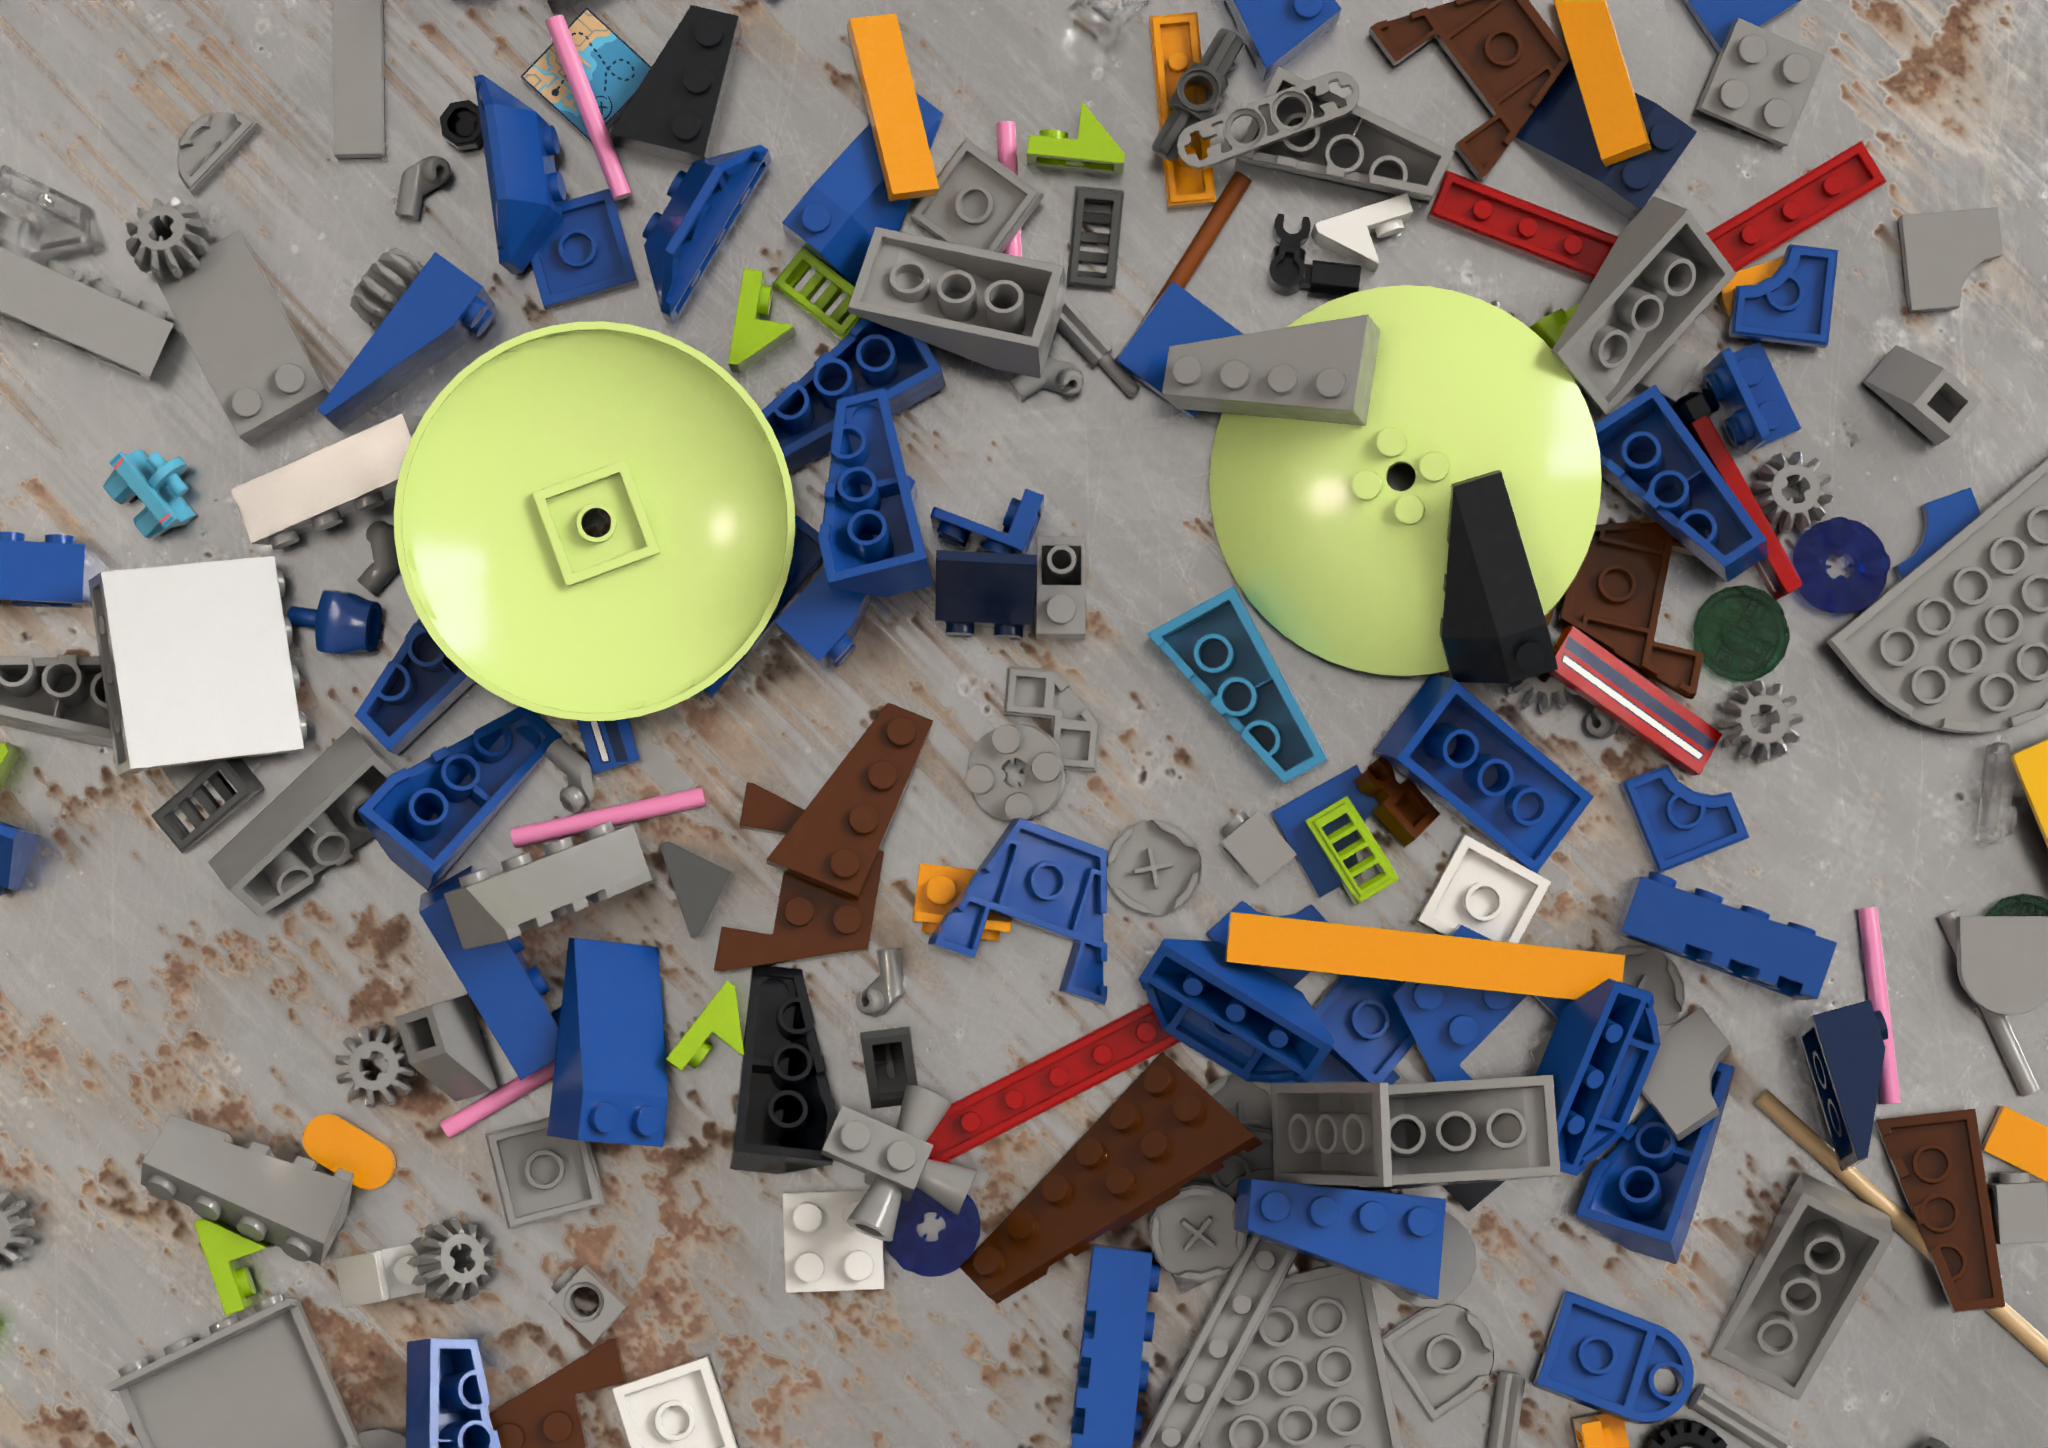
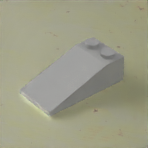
(962, 299)
(1641, 301)
(244, 340)
(1472, 1131)
(1332, 1133)
(1802, 1285)

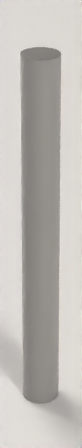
(1999, 1027)

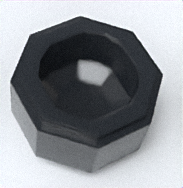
(462, 125)
(1695, 406)

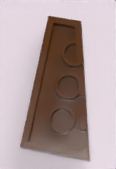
(850, 815)
(1947, 1193)

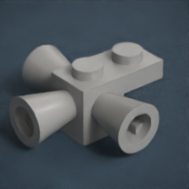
(896, 1161)

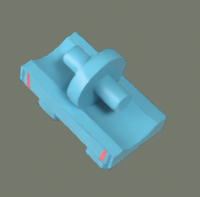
(156, 485)

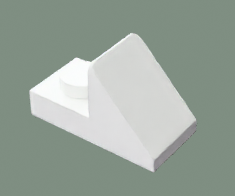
(1351, 231)
(377, 1276)

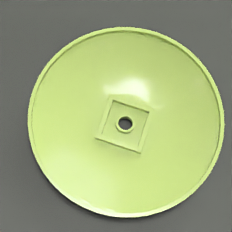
(499, 503)
(1363, 566)

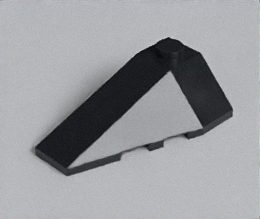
(1491, 605)
(783, 1082)

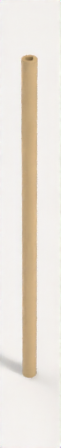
(1876, 1198)

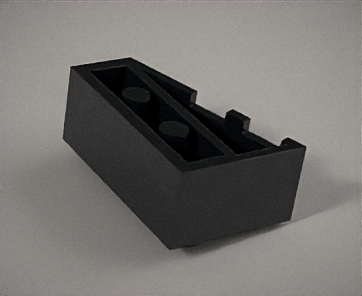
(684, 92)

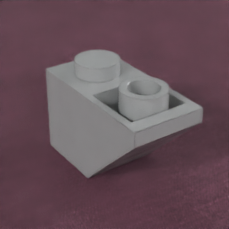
(1922, 393)
(1061, 588)
(448, 1047)

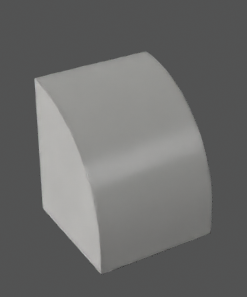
(1670, 374)

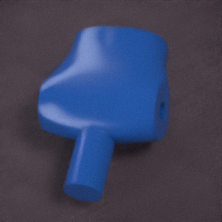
(341, 622)

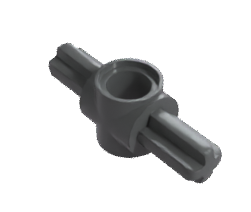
(1207, 73)

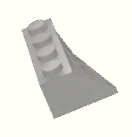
(304, 826)
(546, 887)
(248, 1188)

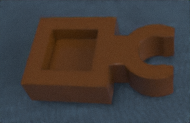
(1400, 805)

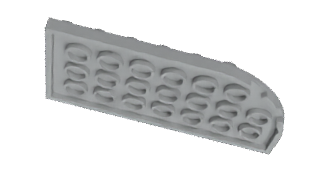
(1968, 626)
(1311, 1372)

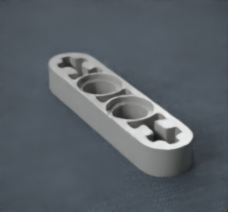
(1265, 113)

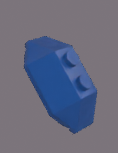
(520, 174)
(697, 221)
(1234, 1012)
(1599, 1067)

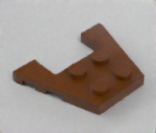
(1499, 50)
(1620, 602)
(809, 918)
(550, 1410)

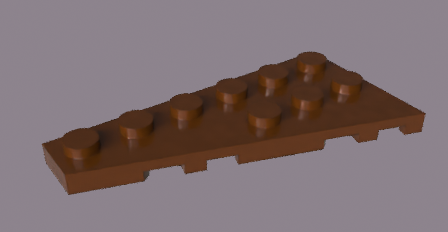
(1120, 1169)

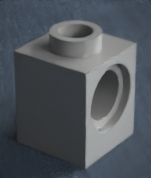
(1255, 847)
(2018, 1209)
(610, 1302)

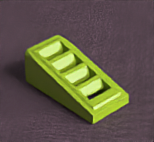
(794, 273)
(1346, 876)

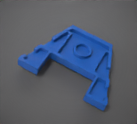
(1043, 883)
(1455, 1020)

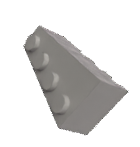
(1280, 373)

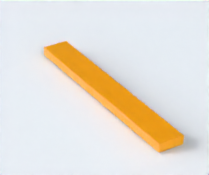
(1418, 956)

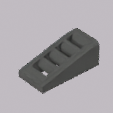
(1101, 196)
(239, 776)

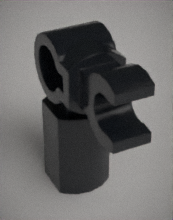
(1290, 272)

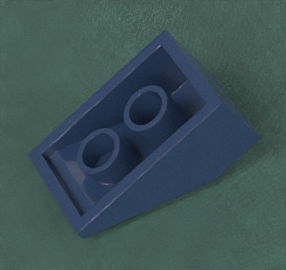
(1564, 138)
(985, 592)
(1846, 1067)

